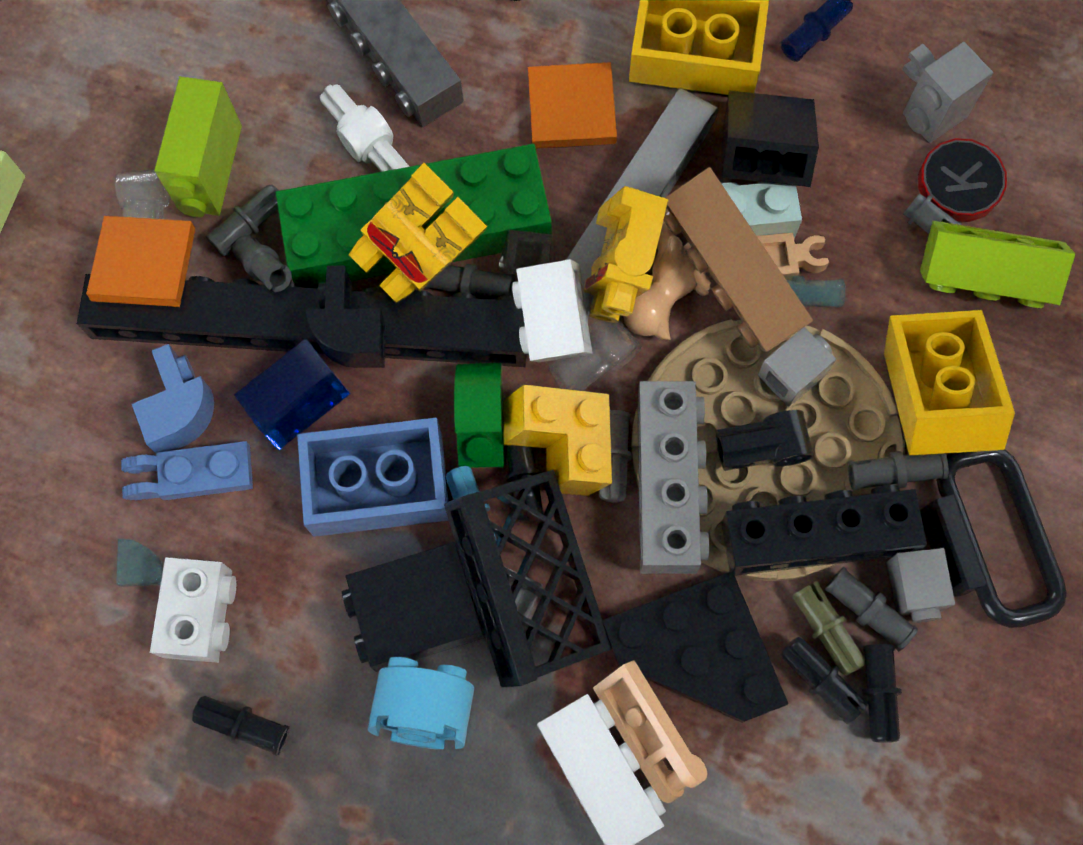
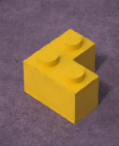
(570, 427)

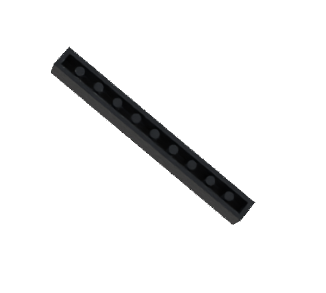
(260, 319)

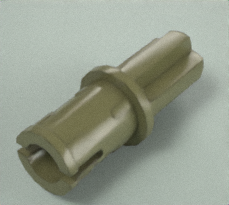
(829, 628)

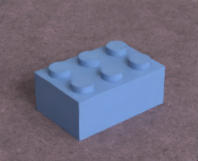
(372, 477)

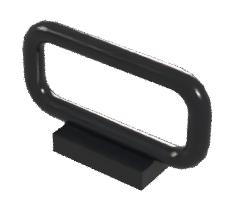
(950, 528)

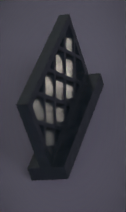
(495, 597)

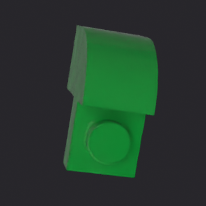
(479, 414)

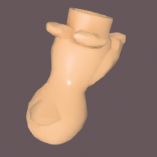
(672, 279)

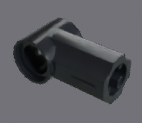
(776, 440)

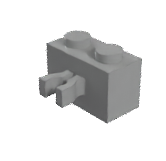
(944, 89)

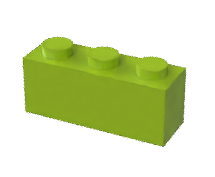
(996, 264)

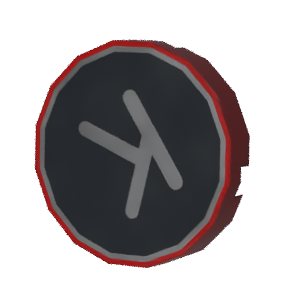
(963, 179)

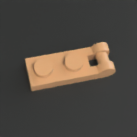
(650, 733)

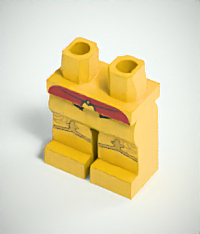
(400, 234)
(627, 253)

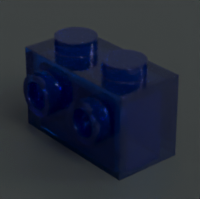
(291, 393)

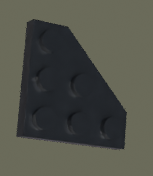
(701, 648)

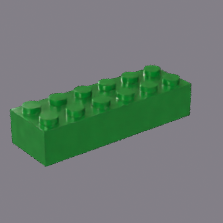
(326, 218)

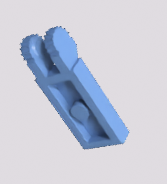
(191, 472)

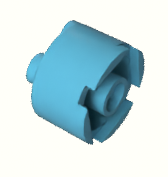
(422, 704)

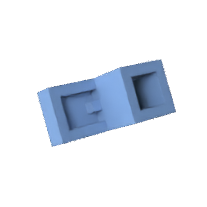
(180, 411)

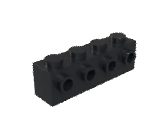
(822, 531)

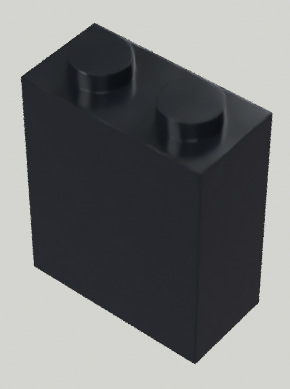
(769, 138)
(412, 607)

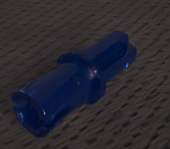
(815, 28)

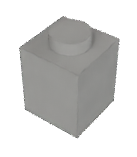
(797, 366)
(920, 584)

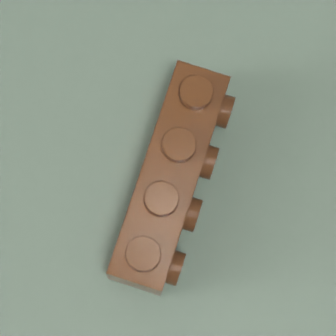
(736, 261)

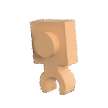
(792, 256)

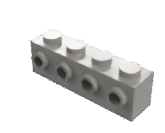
(669, 478)

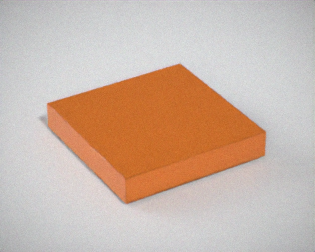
(572, 105)
(141, 261)

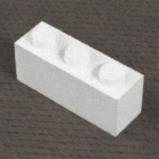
(602, 773)

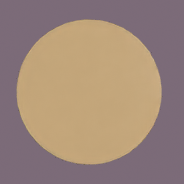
(845, 414)

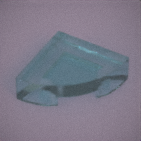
(137, 565)

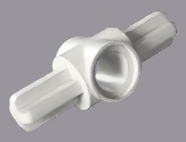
(362, 130)

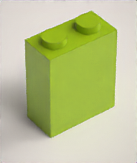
(198, 146)

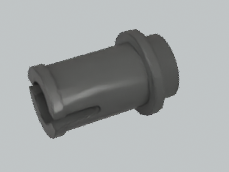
(923, 212)

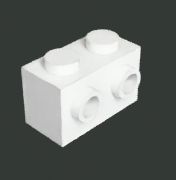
(552, 311)
(193, 610)

